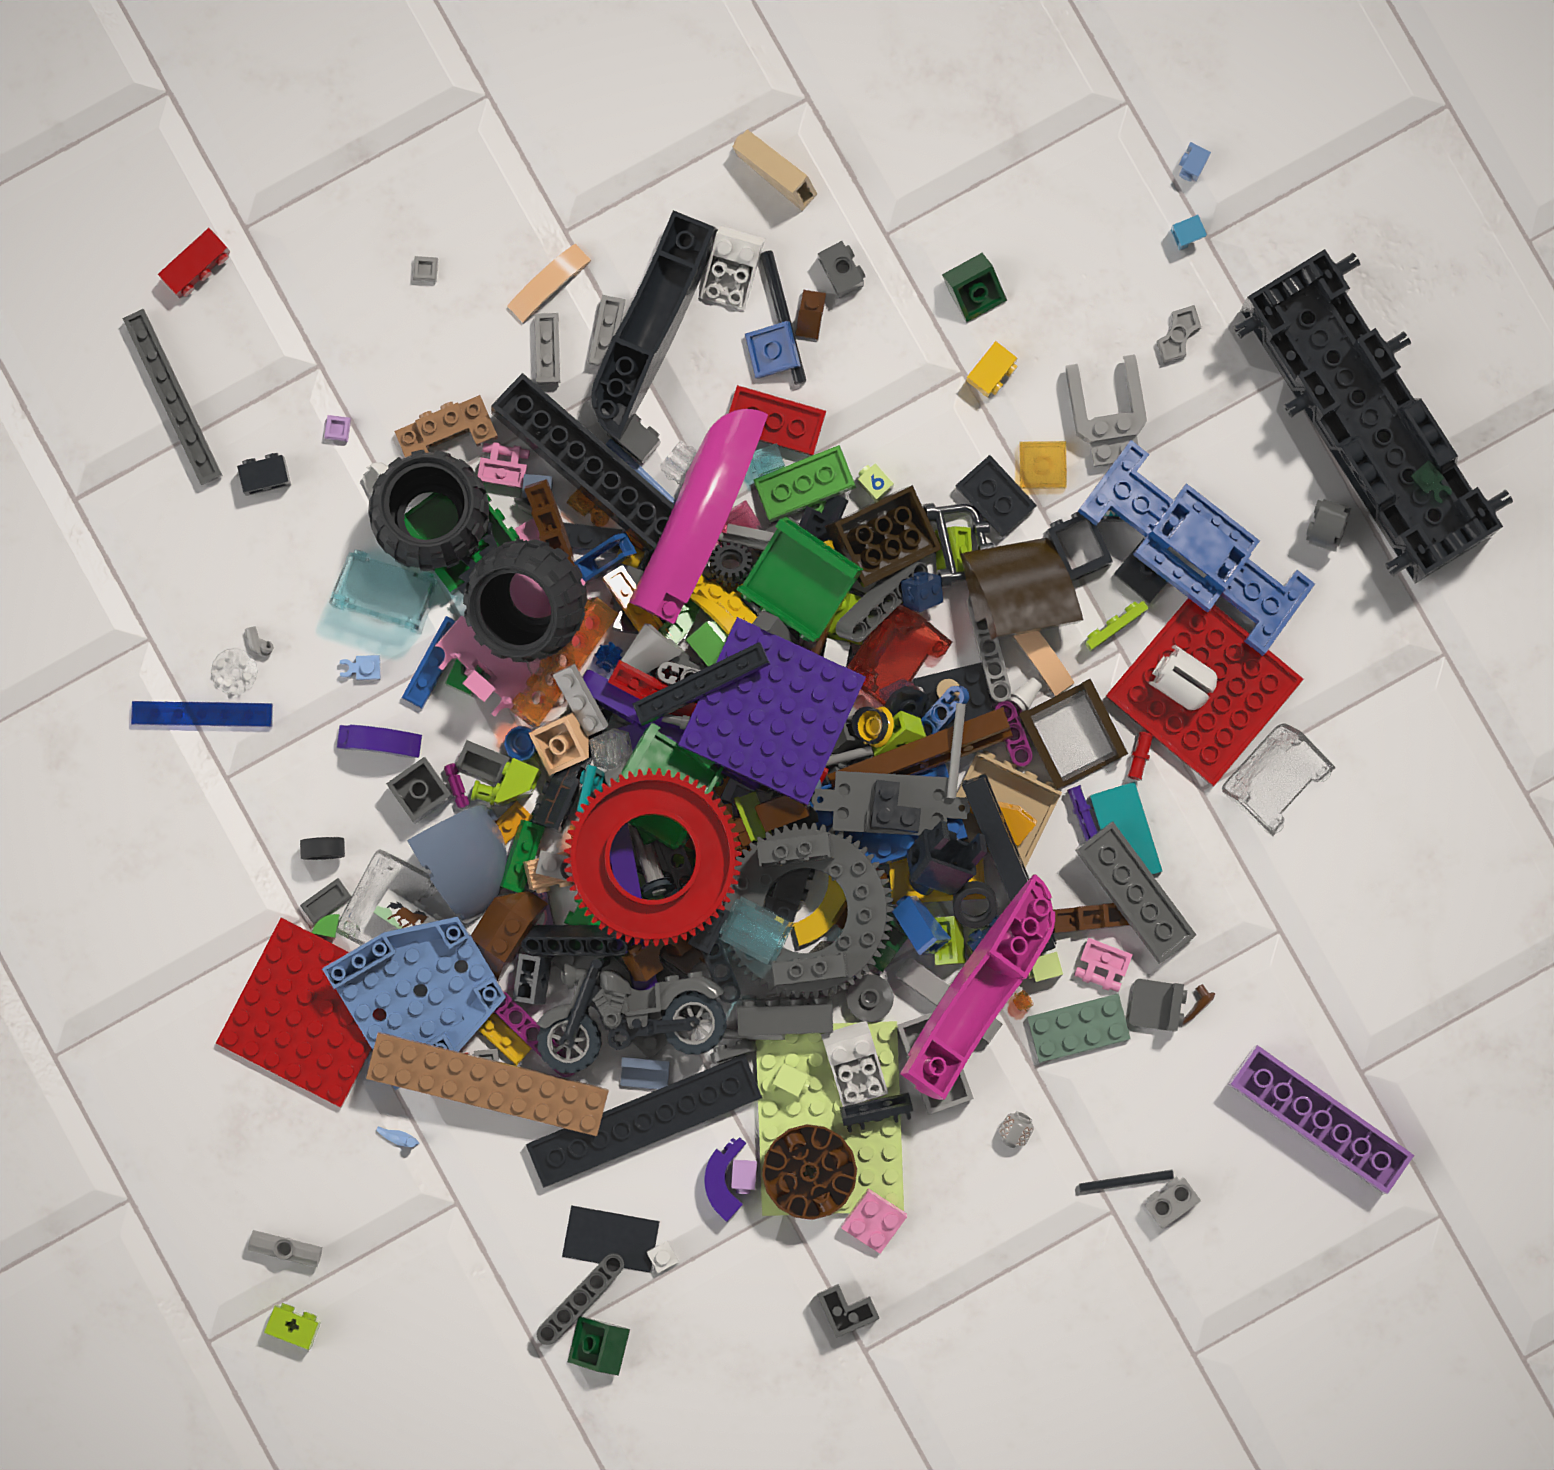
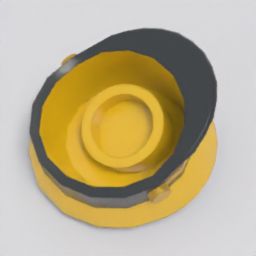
(873, 725)

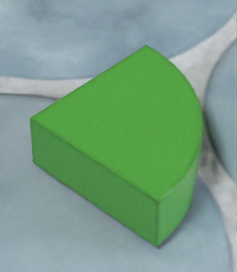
(327, 926)

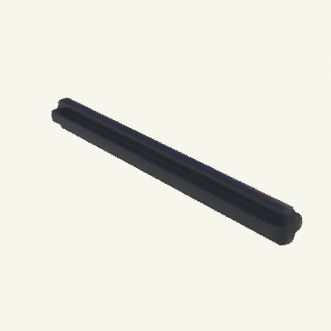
(781, 306)

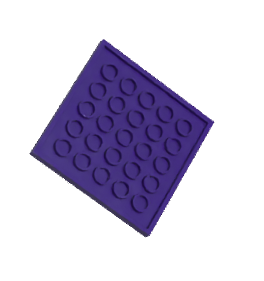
(777, 720)

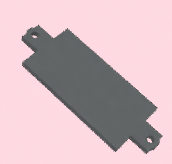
(855, 796)

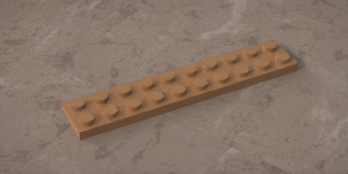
(487, 1083)

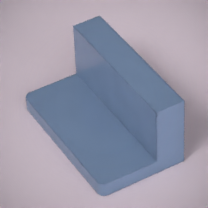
(644, 1073)

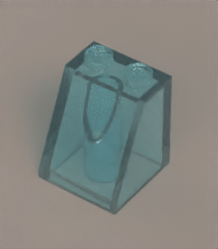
(756, 930)

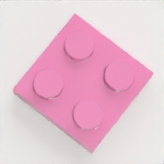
(874, 1221)

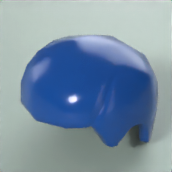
(519, 743)

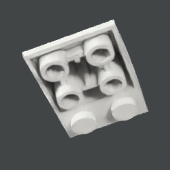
(732, 267)
(854, 1063)

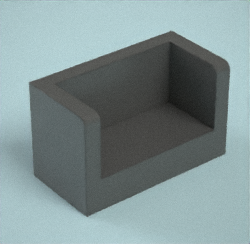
(482, 762)

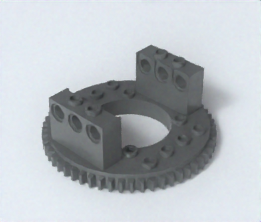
(864, 897)

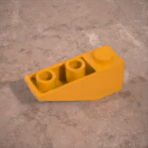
(1018, 821)

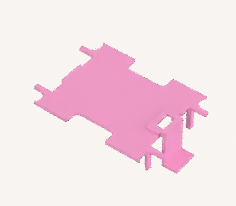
(507, 676)

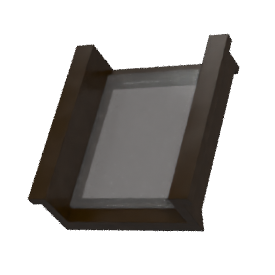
(1073, 734)

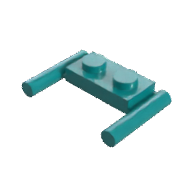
(590, 780)

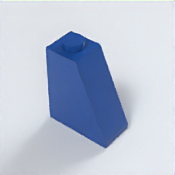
(920, 925)

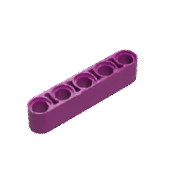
(522, 1028)

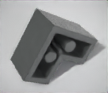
(846, 1317)

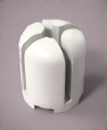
(1181, 675)

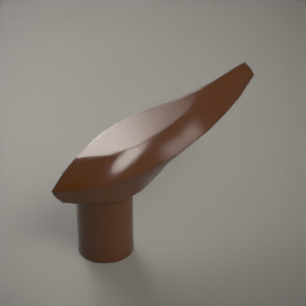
(1206, 999)

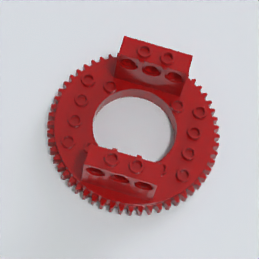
(662, 797)

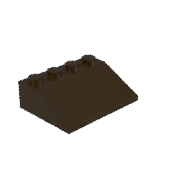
(885, 535)

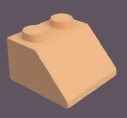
(561, 743)

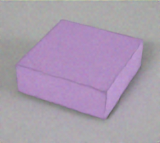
(337, 428)

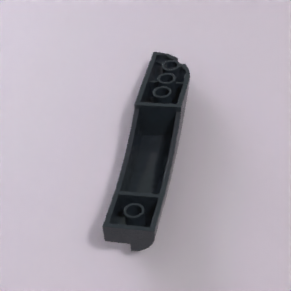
(651, 322)

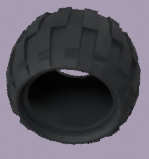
(419, 475)
(501, 623)

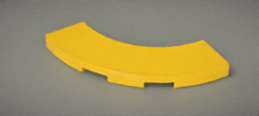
(821, 919)

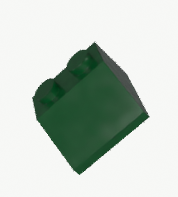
(974, 287)
(598, 1345)

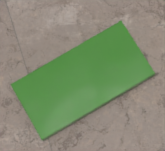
(804, 483)

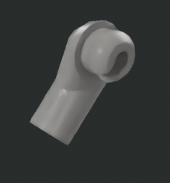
(256, 644)

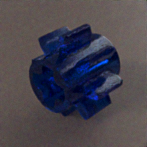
(608, 656)

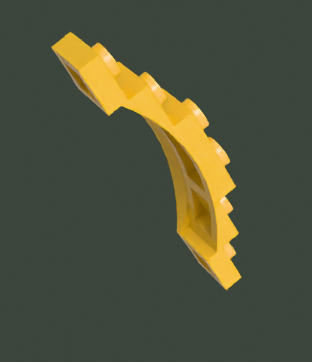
(720, 605)

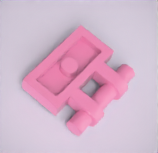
(502, 472)
(1104, 957)

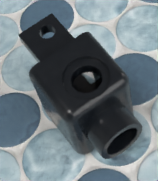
(942, 860)

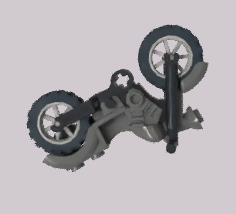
(629, 1014)

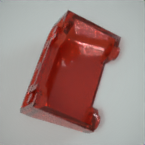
(897, 651)

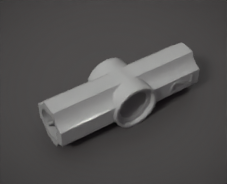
(300, 1251)

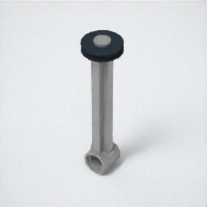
(656, 883)

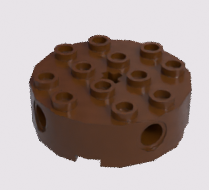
(831, 1182)

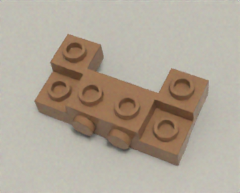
(447, 424)

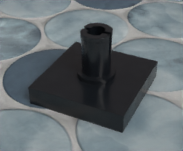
(1140, 577)

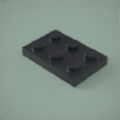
(996, 496)

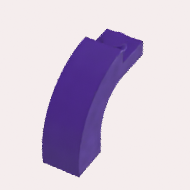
(379, 740)
(715, 1186)

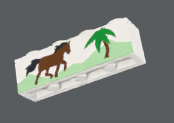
(402, 913)

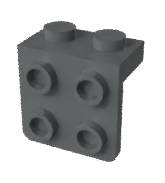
(1157, 1005)

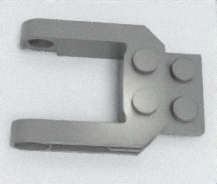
(1108, 433)

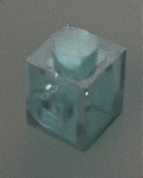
(766, 460)

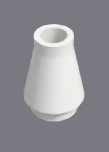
(1025, 695)

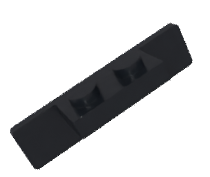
(815, 522)

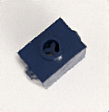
(922, 591)

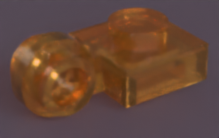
(583, 505)

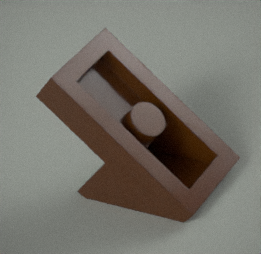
(810, 314)

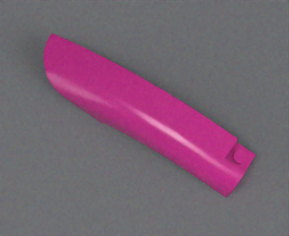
(699, 513)
(981, 990)

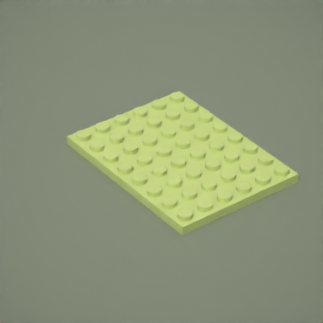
(875, 1148)

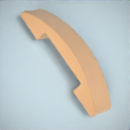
(547, 282)
(1045, 661)

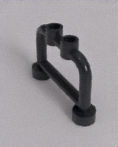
(979, 528)

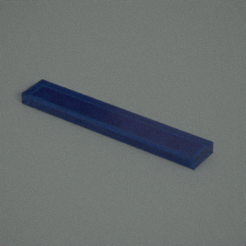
(202, 714)

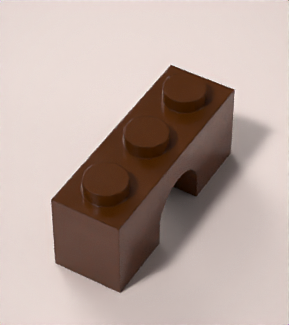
(644, 960)

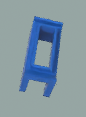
(587, 563)

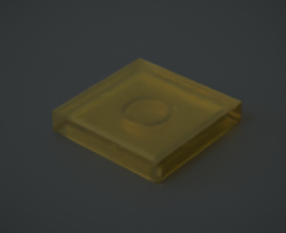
(1043, 465)

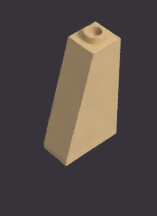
(775, 169)

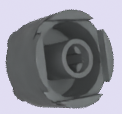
(1329, 525)

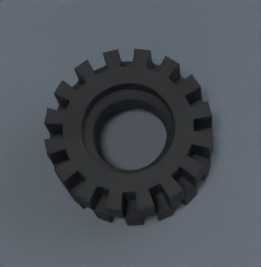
(730, 552)

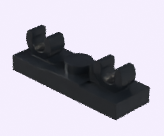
(876, 1110)

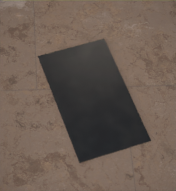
(597, 1233)

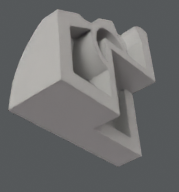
(651, 650)

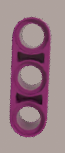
(1020, 744)

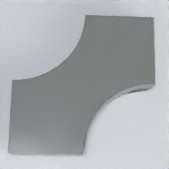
(1174, 343)

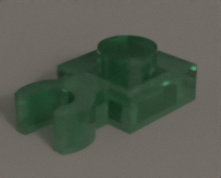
(1428, 479)

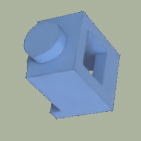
(1194, 162)

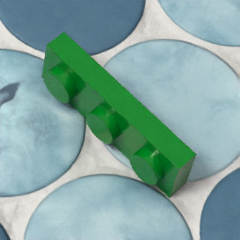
(522, 850)

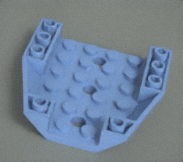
(395, 962)

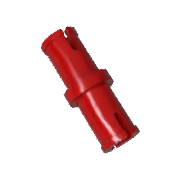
(1140, 756)

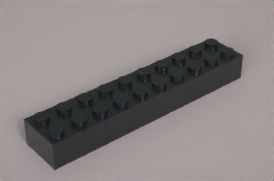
(584, 461)

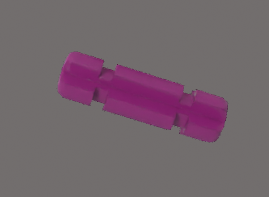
(456, 785)

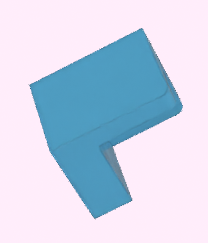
(1188, 231)

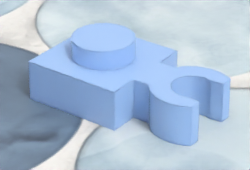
(365, 667)

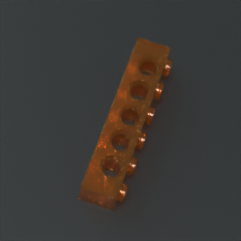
(534, 714)

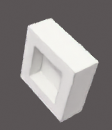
(662, 1256)

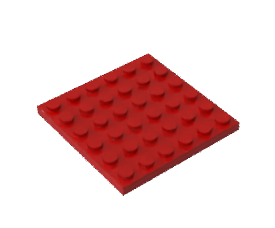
(1243, 702)
(296, 1019)

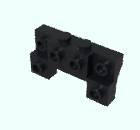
(789, 891)

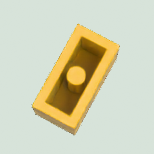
(992, 369)

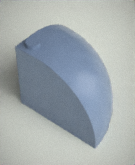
(464, 859)

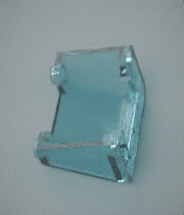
(384, 591)

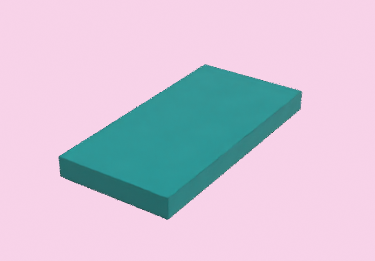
(1125, 809)

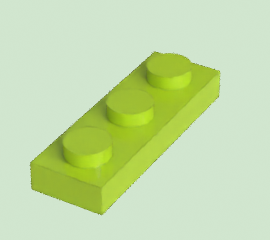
(1115, 624)

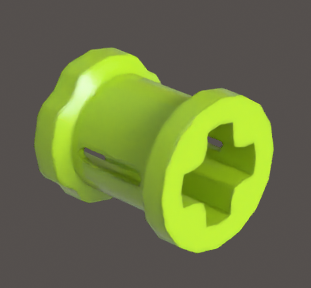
(483, 793)

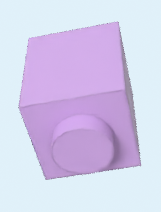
(744, 1176)

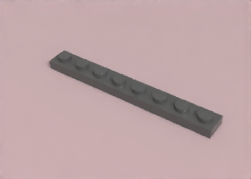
(172, 397)

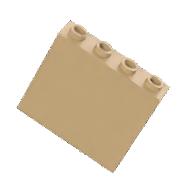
(1016, 789)

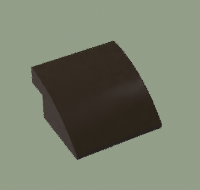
(1020, 588)

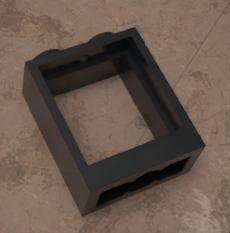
(1087, 568)

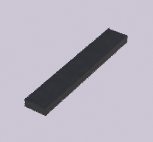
(701, 683)

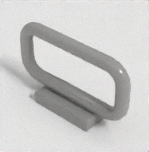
(746, 536)

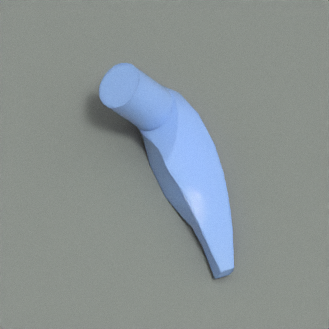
(398, 1137)

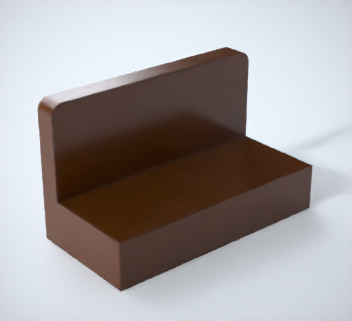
(780, 812)

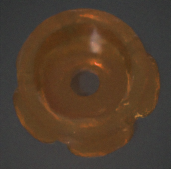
(1022, 1001)

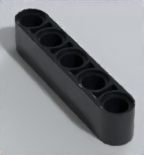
(574, 941)

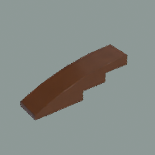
(548, 517)
(1088, 918)

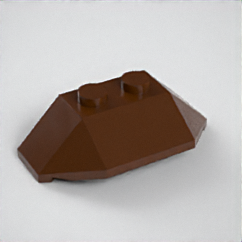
(504, 928)

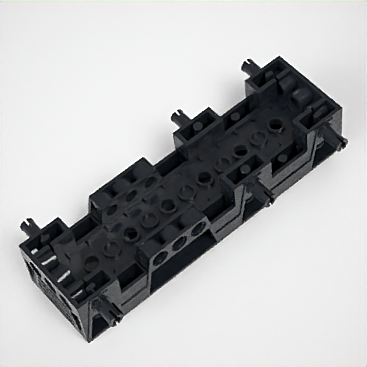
(1352, 427)

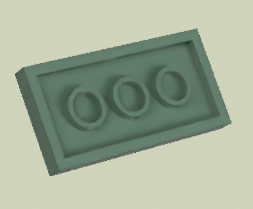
(1078, 1027)

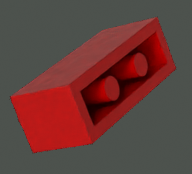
(194, 263)

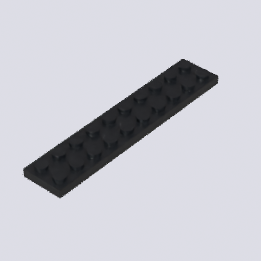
(646, 1120)

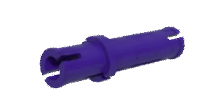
(1082, 812)

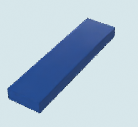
(428, 671)

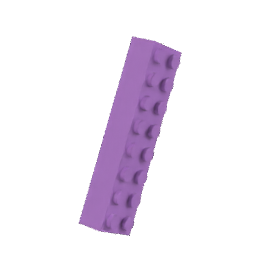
(1321, 1119)

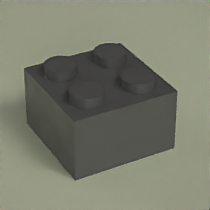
(419, 790)

